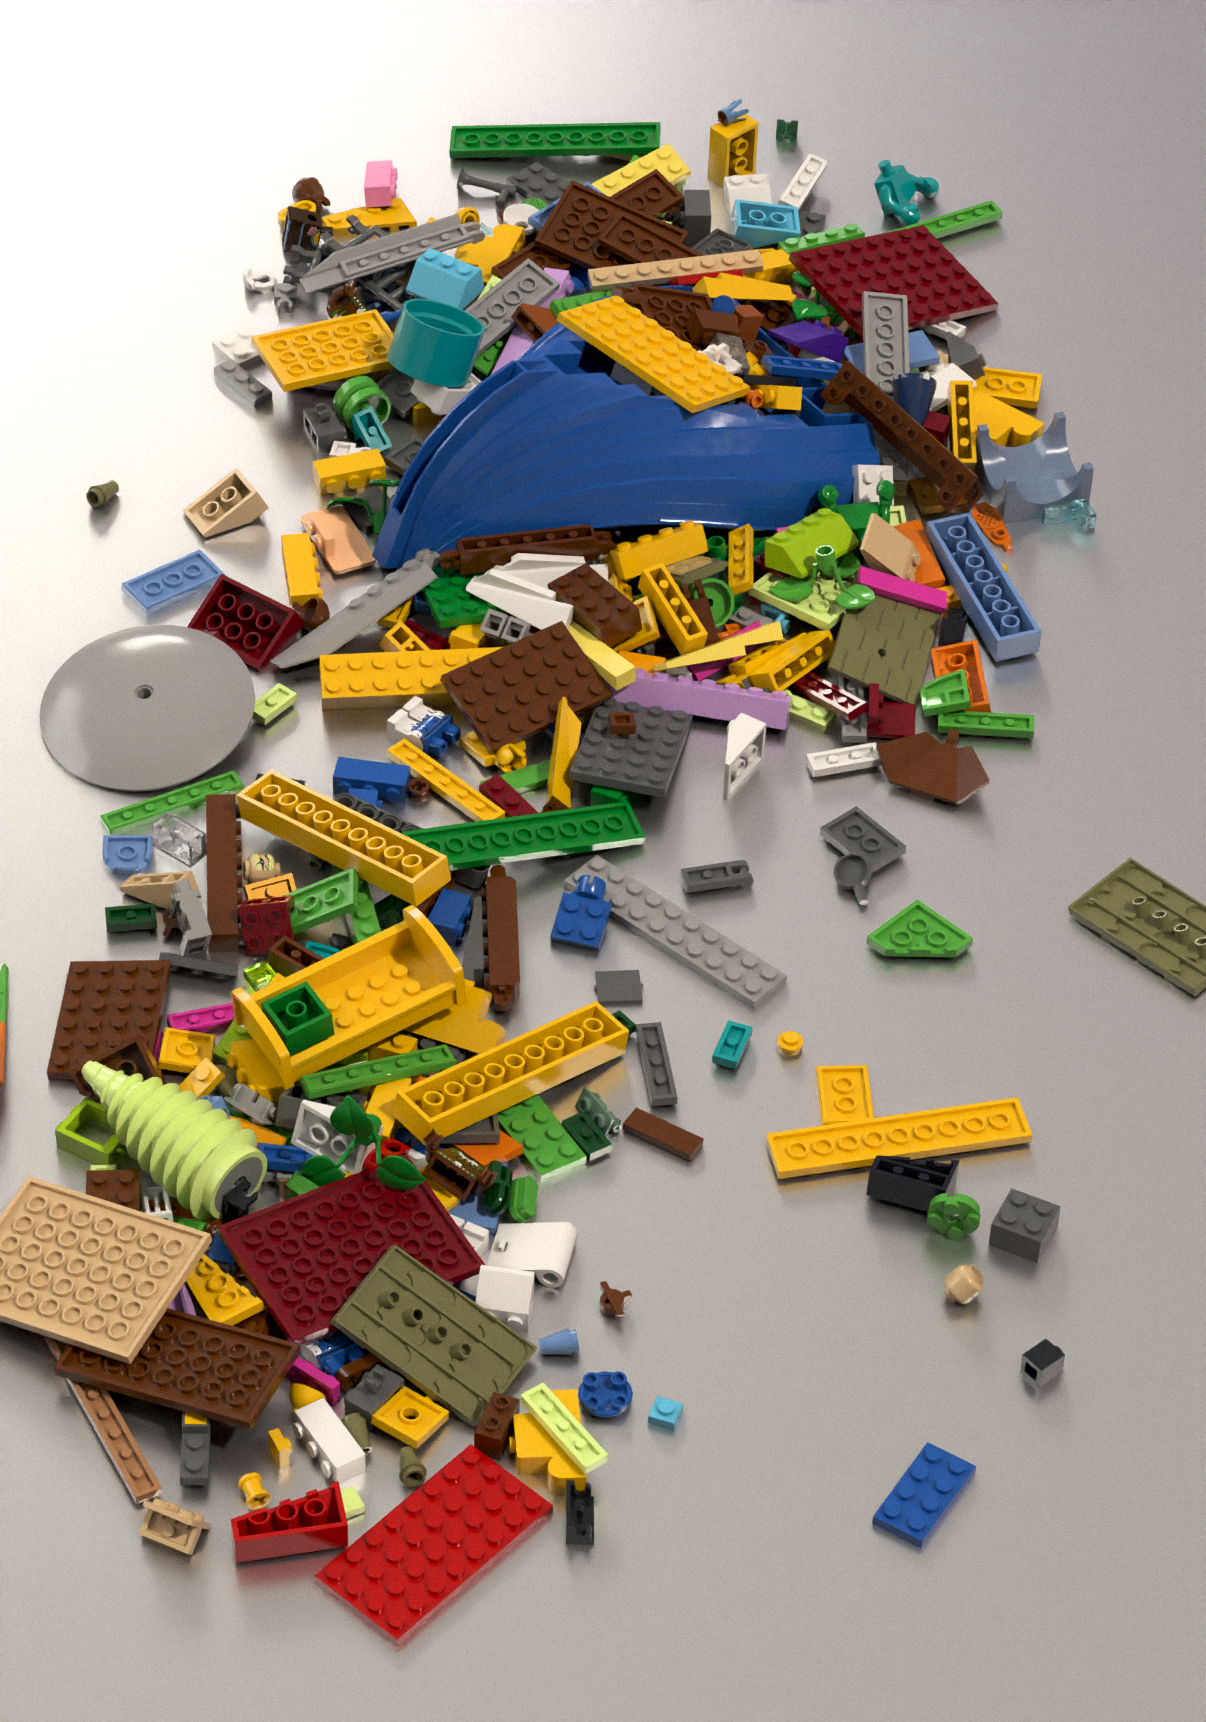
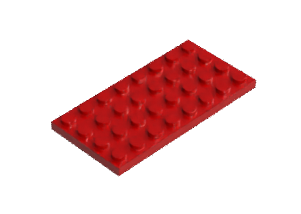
(433, 1544)

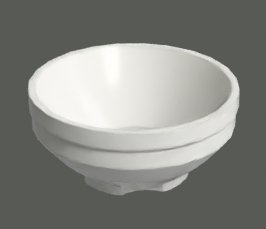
(518, 215)

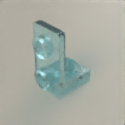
(1070, 511)

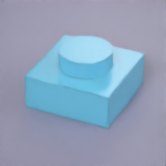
(665, 1413)

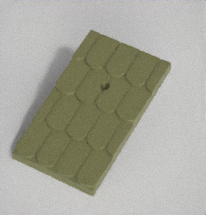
(885, 646)
(1150, 922)
(433, 1335)

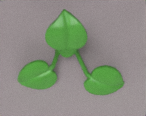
(854, 597)

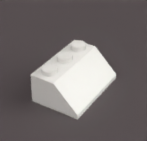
(943, 374)

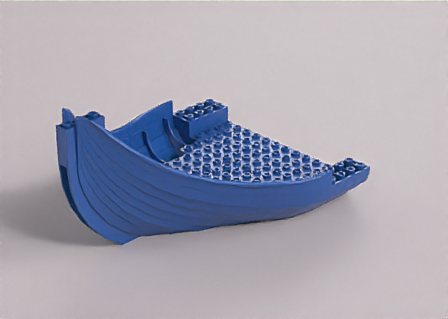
(572, 447)

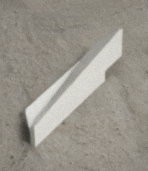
(545, 568)
(521, 599)

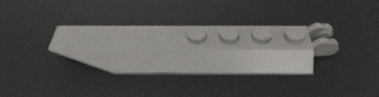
(391, 252)
(363, 611)

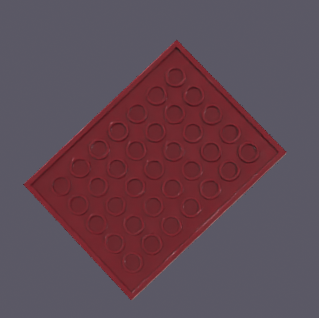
(894, 263)
(323, 1243)

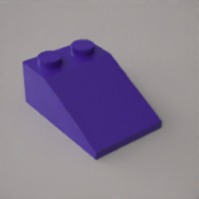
(813, 338)

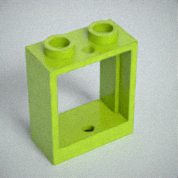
(82, 1147)

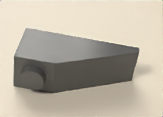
(965, 356)

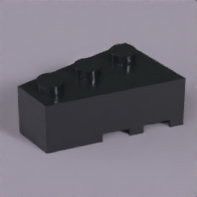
(910, 1182)

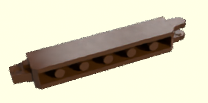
(484, 552)
(502, 939)

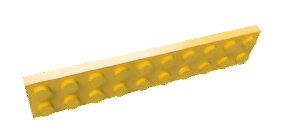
(901, 1135)

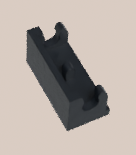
(237, 1203)
(579, 1515)

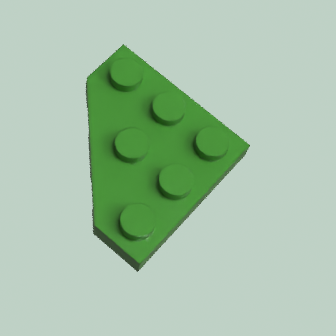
(919, 933)

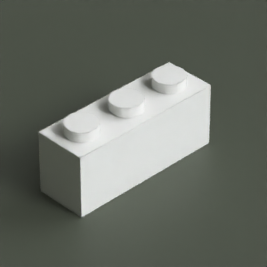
(329, 1441)

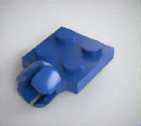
(583, 915)

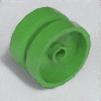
(359, 395)
(719, 598)

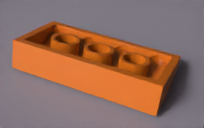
(928, 570)
(967, 657)

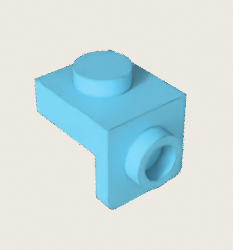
(778, 615)

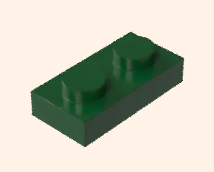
(131, 917)
(587, 1135)

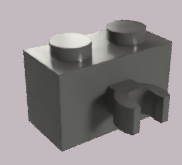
(323, 427)
(372, 1393)

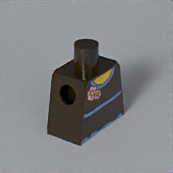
(302, 229)

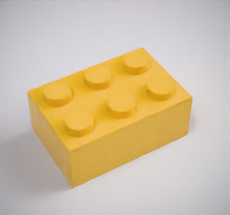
(732, 149)

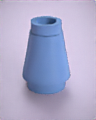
(560, 1343)

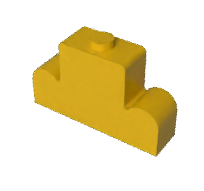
(493, 250)
(1004, 422)
(464, 1024)
(540, 1454)

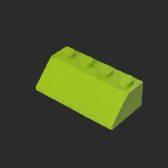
(794, 548)

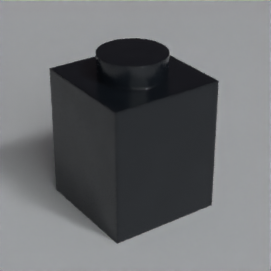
(1042, 1363)

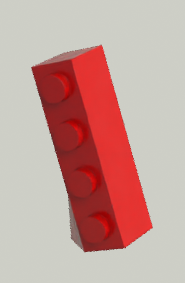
(292, 1527)

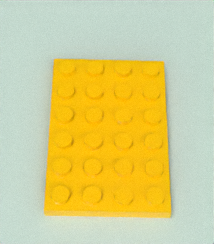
(326, 350)

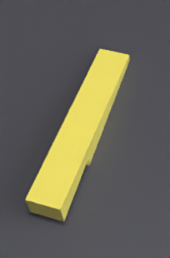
(726, 648)
(607, 662)

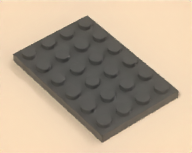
(632, 761)

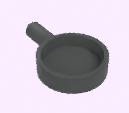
(853, 873)

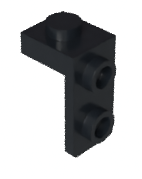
(952, 627)

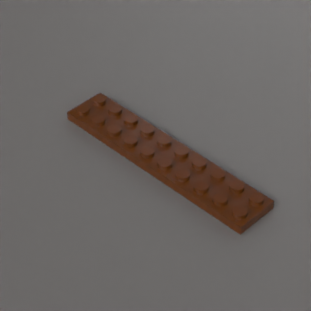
(649, 194)
(644, 244)

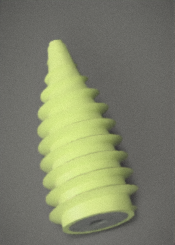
(179, 1139)

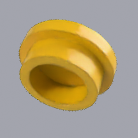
(790, 1042)

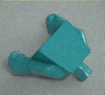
(897, 187)

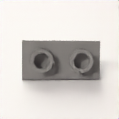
(243, 1102)

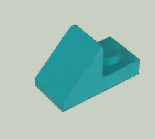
(369, 429)

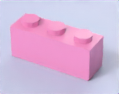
(380, 183)

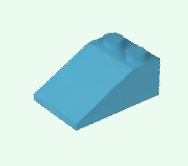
(764, 222)

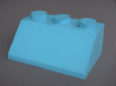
(445, 279)

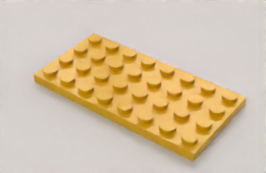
(653, 353)

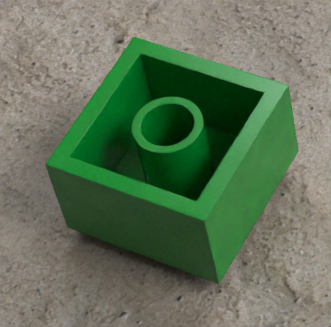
(299, 1017)

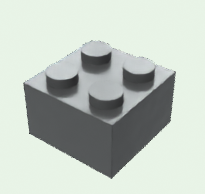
(695, 215)
(1024, 1225)

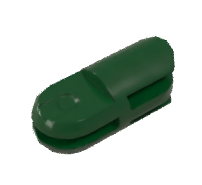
(498, 1195)

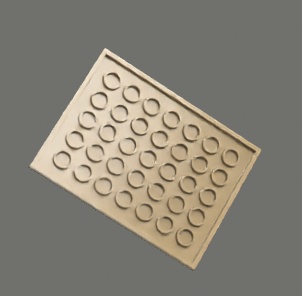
(90, 1268)

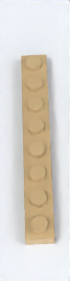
(661, 271)

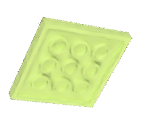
(817, 609)

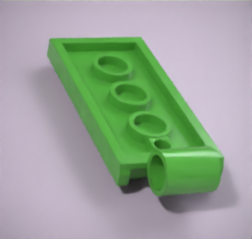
(324, 900)

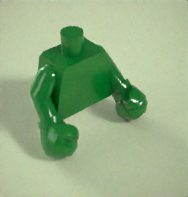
(858, 514)

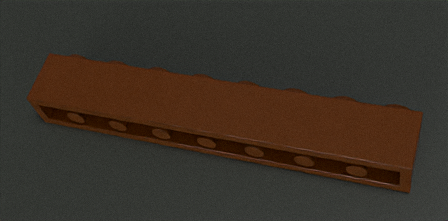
(222, 873)

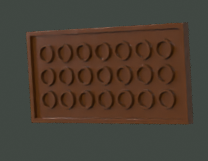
(193, 1368)

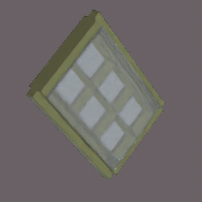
(695, 568)

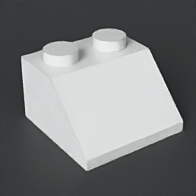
(747, 188)
(507, 1295)

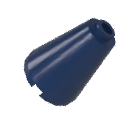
(914, 394)

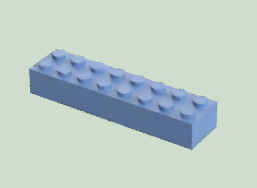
(983, 587)

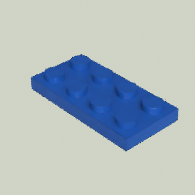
(924, 1494)

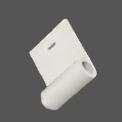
(535, 1248)

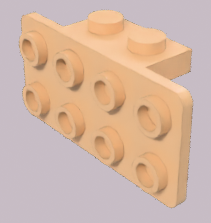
(338, 539)

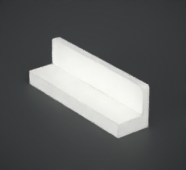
(803, 181)

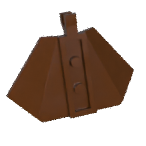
(932, 767)

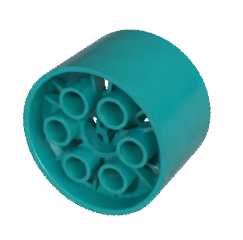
(435, 343)

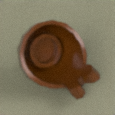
(311, 190)
(313, 613)

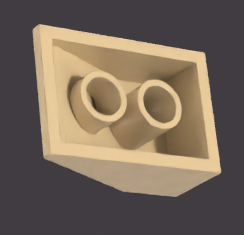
(226, 505)
(889, 550)

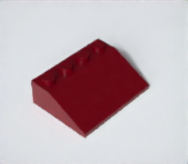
(247, 621)

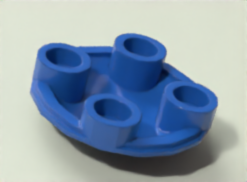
(605, 1393)

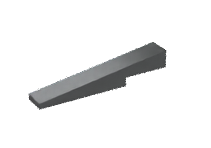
(473, 957)

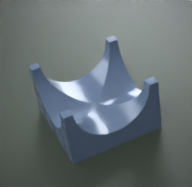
(1030, 475)

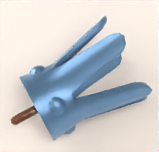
(726, 115)

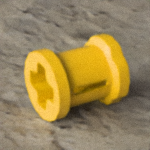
(254, 1491)

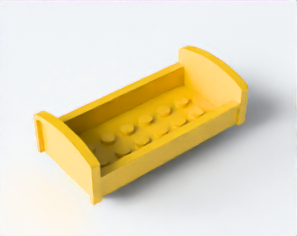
(367, 989)

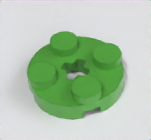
(942, 1210)

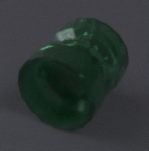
(787, 130)

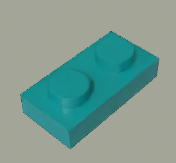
(732, 1044)

